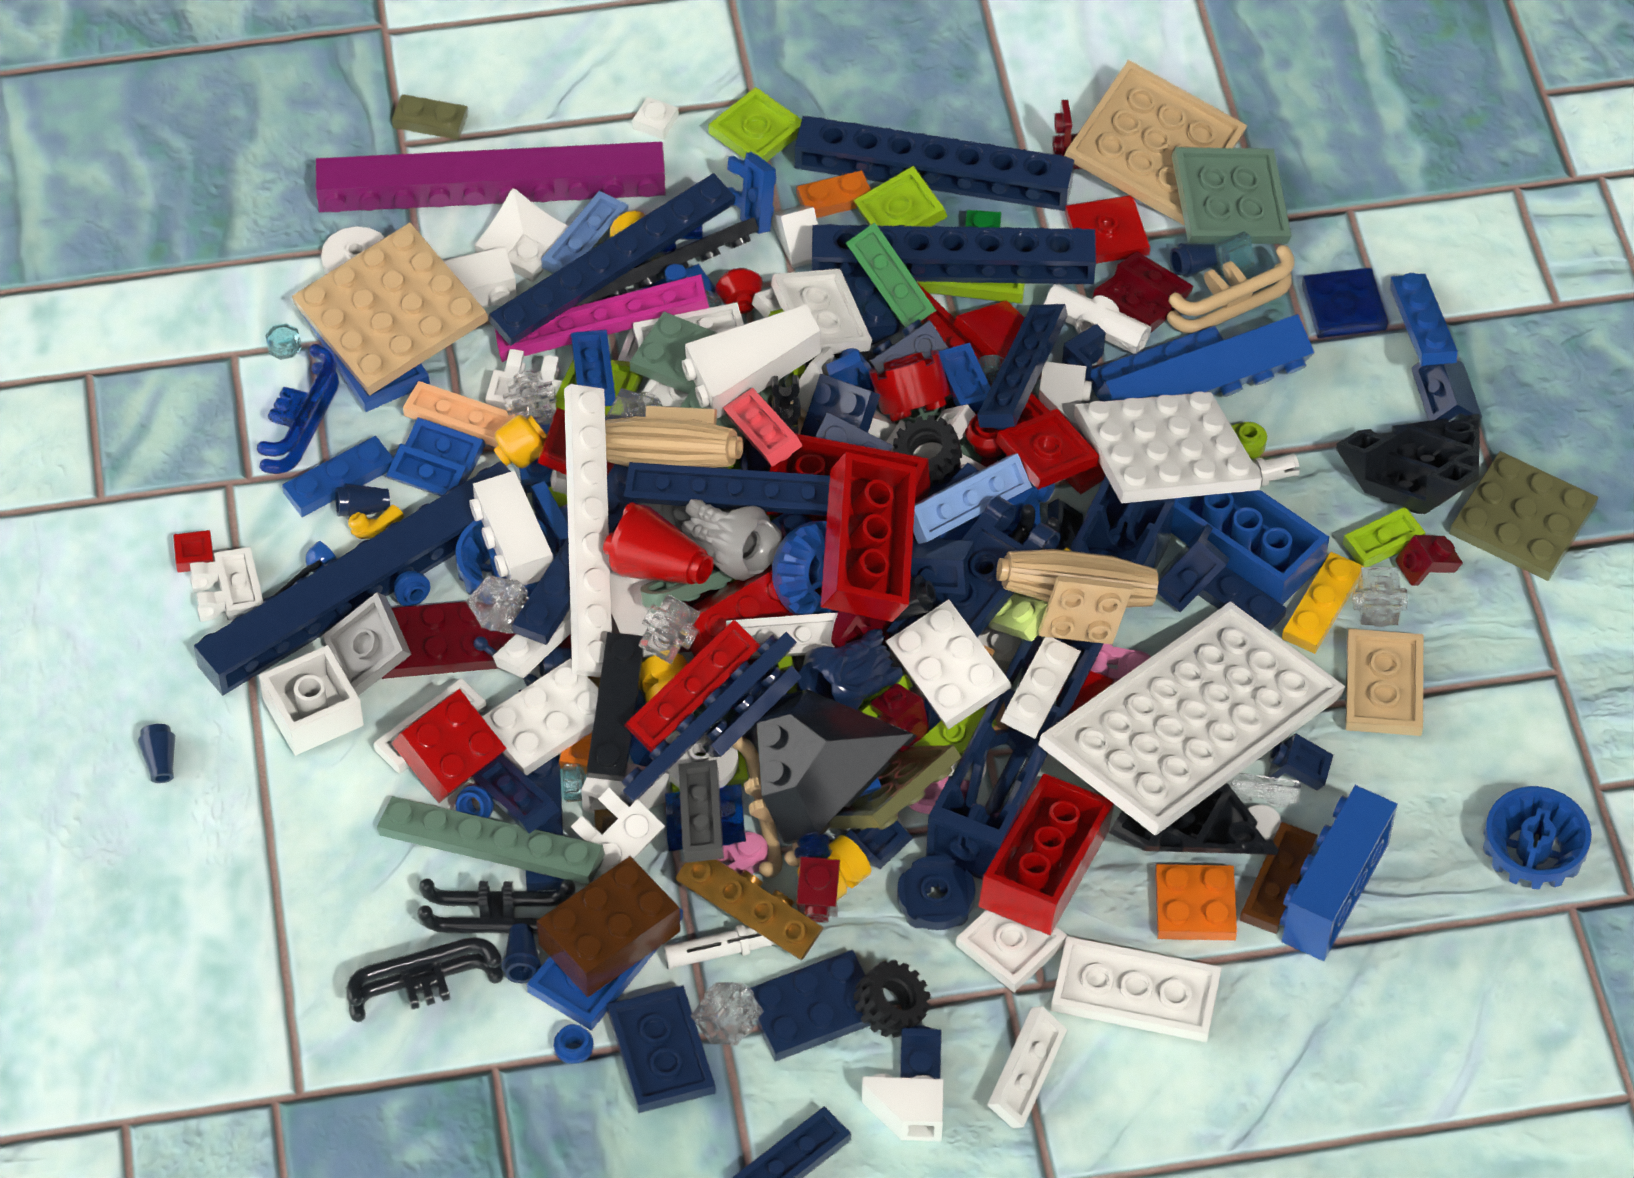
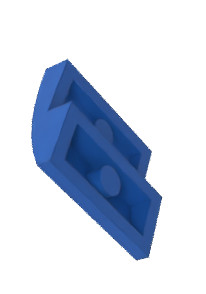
(435, 458)

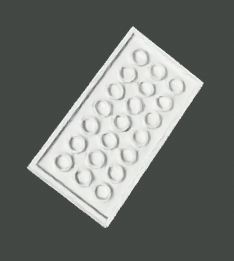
(1191, 717)

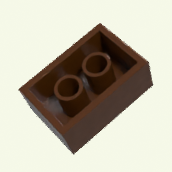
(608, 926)

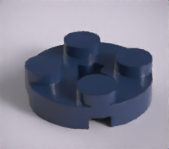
(934, 913)

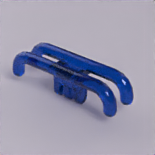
(301, 413)

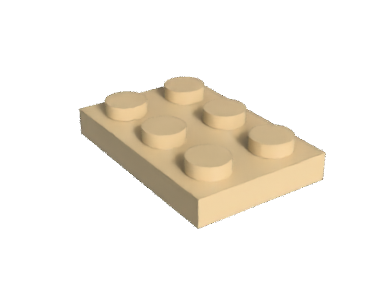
(1384, 682)

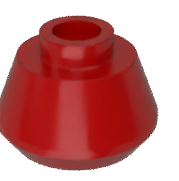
(739, 286)
(983, 439)

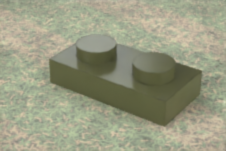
(430, 117)

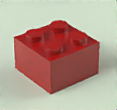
(448, 745)

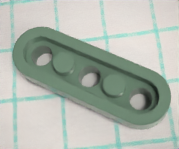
(657, 590)

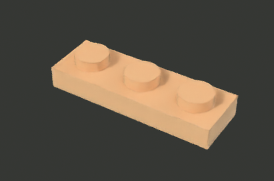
(456, 412)

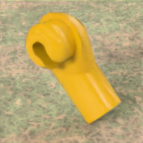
(369, 528)

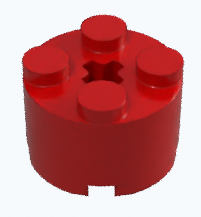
(910, 384)

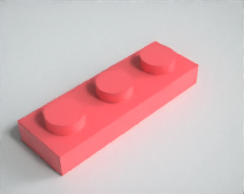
(762, 427)

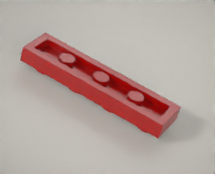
(692, 685)

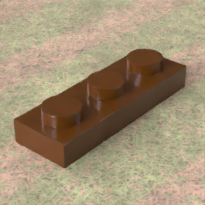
(1278, 872)

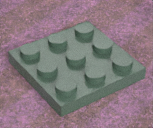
(1231, 193)

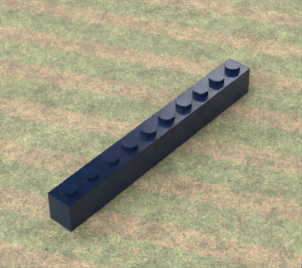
(330, 594)

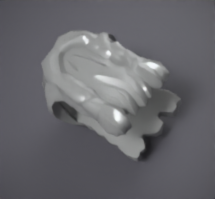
(737, 539)

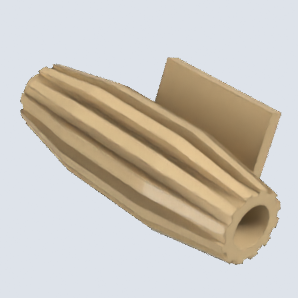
(672, 438)
(1082, 590)

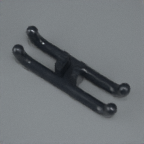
(495, 907)

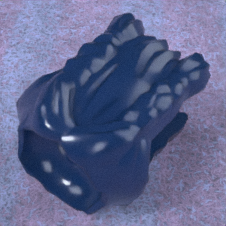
(851, 670)

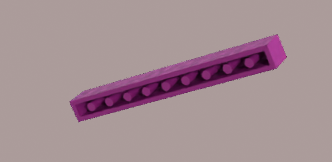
(489, 176)

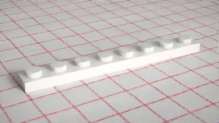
(587, 527)

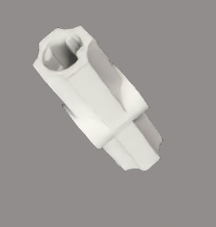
(1086, 312)

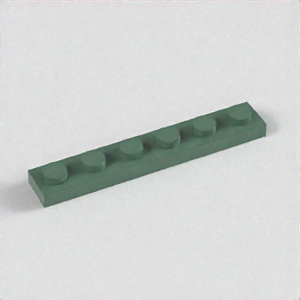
(491, 840)

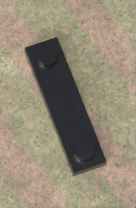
(615, 707)

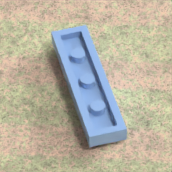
(968, 498)

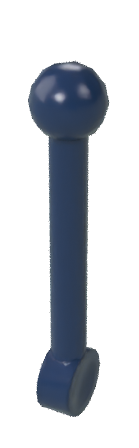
(481, 644)

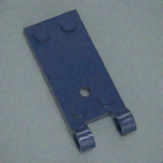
(986, 593)

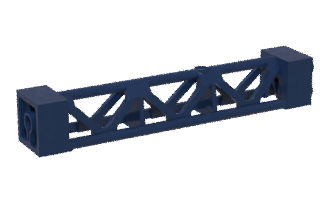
(975, 832)

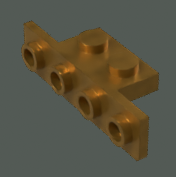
(752, 905)

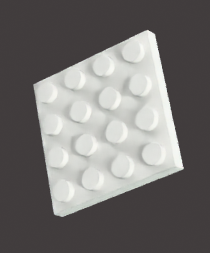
(1167, 447)

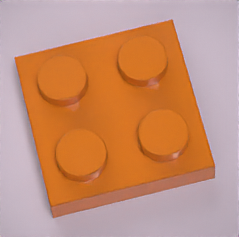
(1195, 902)

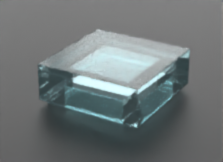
(1235, 249)

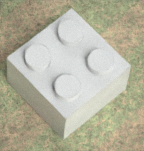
(311, 700)

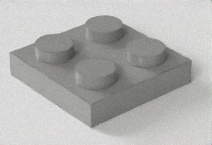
(368, 643)

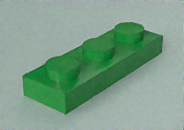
(890, 275)

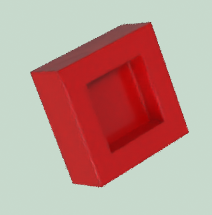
(192, 548)

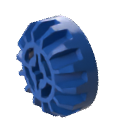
(473, 553)
(799, 569)
(1543, 813)

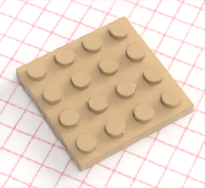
(1136, 131)
(390, 308)

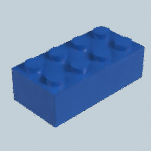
(1260, 537)
(1337, 872)

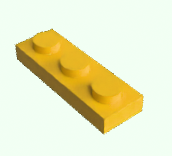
(1322, 602)

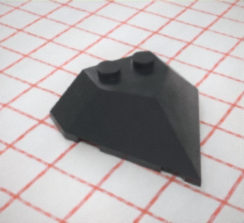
(1416, 462)
(819, 759)
(1212, 826)

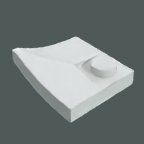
(524, 232)

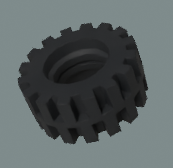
(931, 431)
(908, 991)

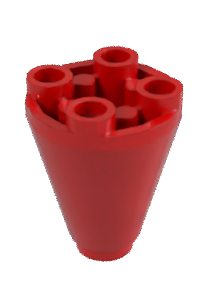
(655, 549)

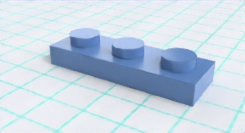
(585, 232)

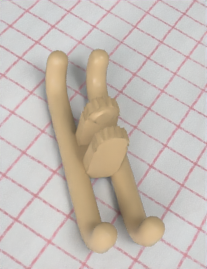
(1233, 299)
(758, 809)

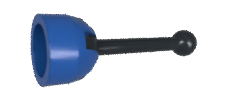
(315, 559)

